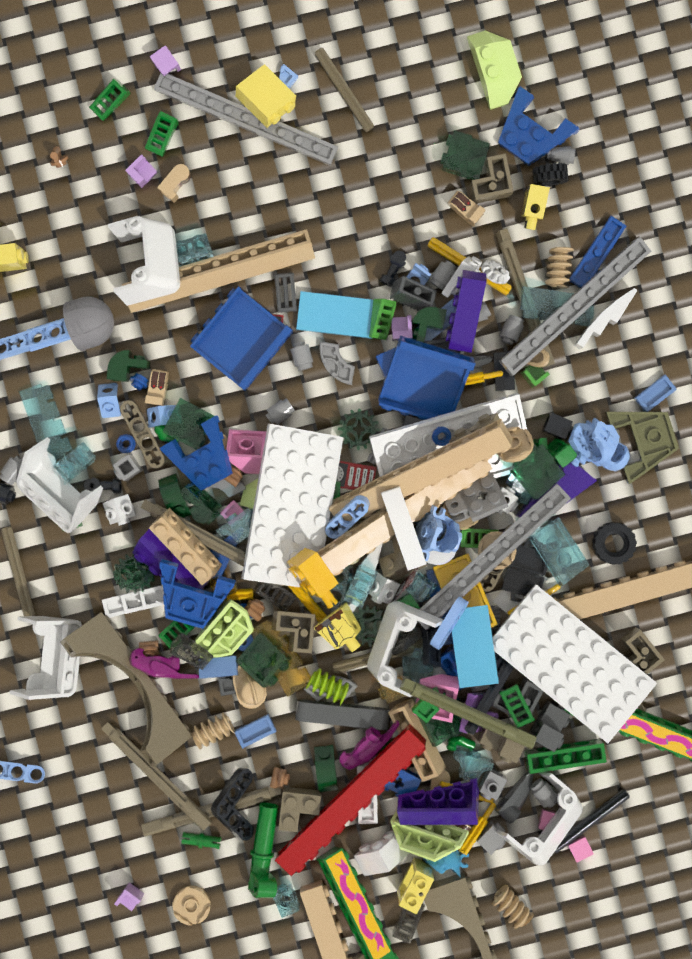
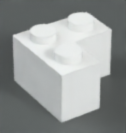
(380, 856)

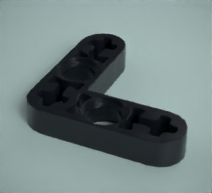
(228, 808)

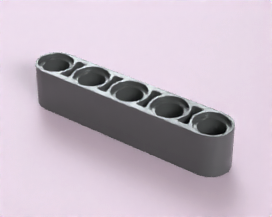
(342, 715)

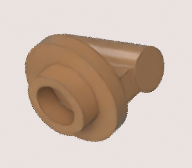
(58, 159)
(234, 479)
(255, 609)
(150, 648)
(279, 778)

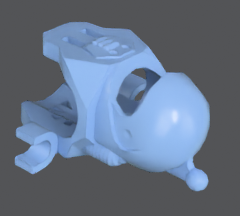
(598, 444)
(432, 527)

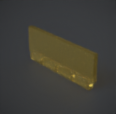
(293, 678)

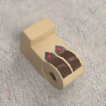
(173, 182)
(466, 208)
(157, 388)

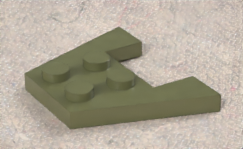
(652, 436)

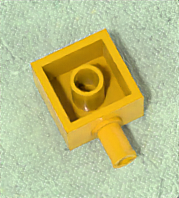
(313, 575)

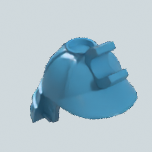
(451, 861)

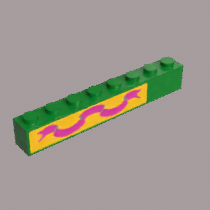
(658, 732)
(354, 904)

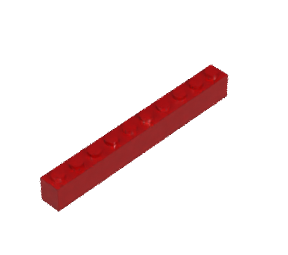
(351, 799)

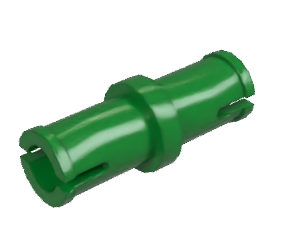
(201, 840)

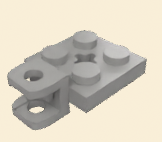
(470, 506)

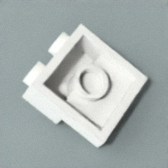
(469, 264)

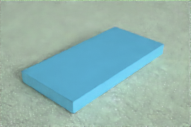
(334, 314)
(475, 648)

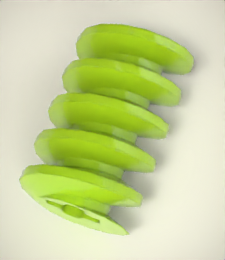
(328, 685)

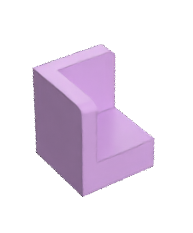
(164, 61)
(141, 171)
(401, 326)
(129, 897)

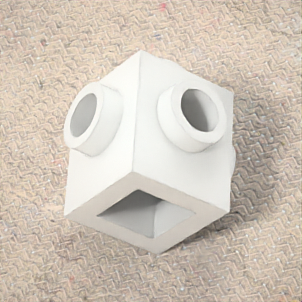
(510, 494)
(119, 510)
(383, 589)

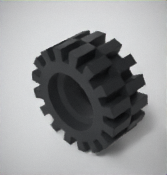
(550, 174)

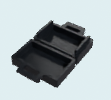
(524, 578)

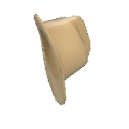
(247, 690)

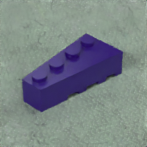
(466, 310)
(573, 483)
(152, 550)
(441, 805)

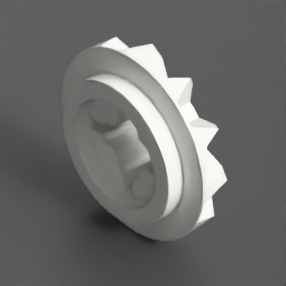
(495, 272)

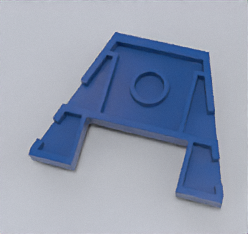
(527, 138)
(206, 464)
(189, 603)

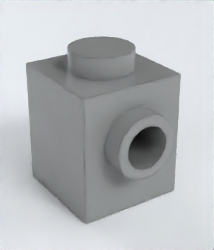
(127, 468)
(492, 784)
(490, 839)

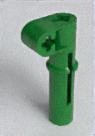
(261, 881)

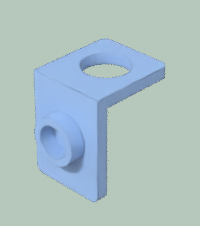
(420, 272)
(108, 401)
(162, 415)

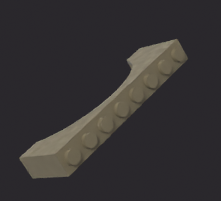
(164, 728)
(453, 898)

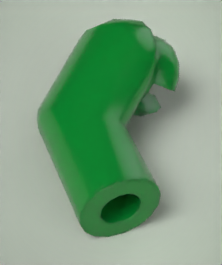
(162, 436)
(453, 742)

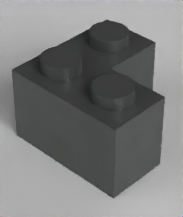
(530, 693)
(549, 726)

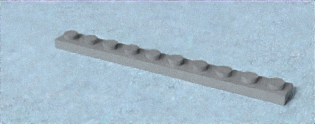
(243, 118)
(575, 306)
(496, 552)

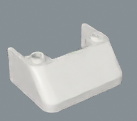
(161, 268)
(48, 492)
(396, 617)
(58, 670)
(541, 849)

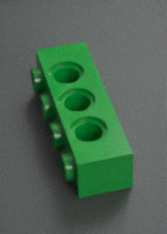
(567, 756)

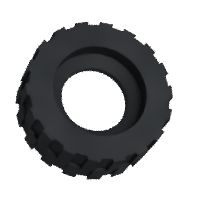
(628, 539)

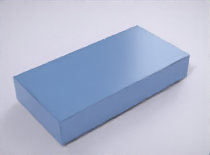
(655, 393)
(220, 668)
(255, 730)

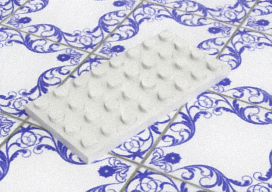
(410, 442)
(290, 501)
(572, 663)

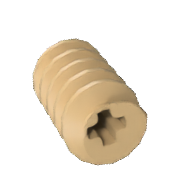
(558, 267)
(212, 730)
(512, 906)

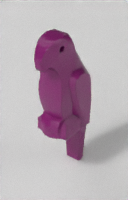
(158, 665)
(367, 747)

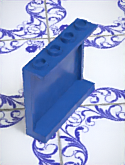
(240, 338)
(424, 379)

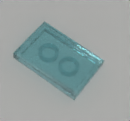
(559, 551)

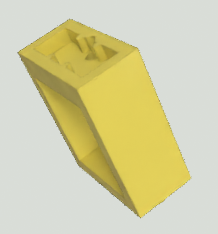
(416, 880)

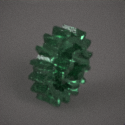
(349, 429)
(136, 575)
(361, 619)

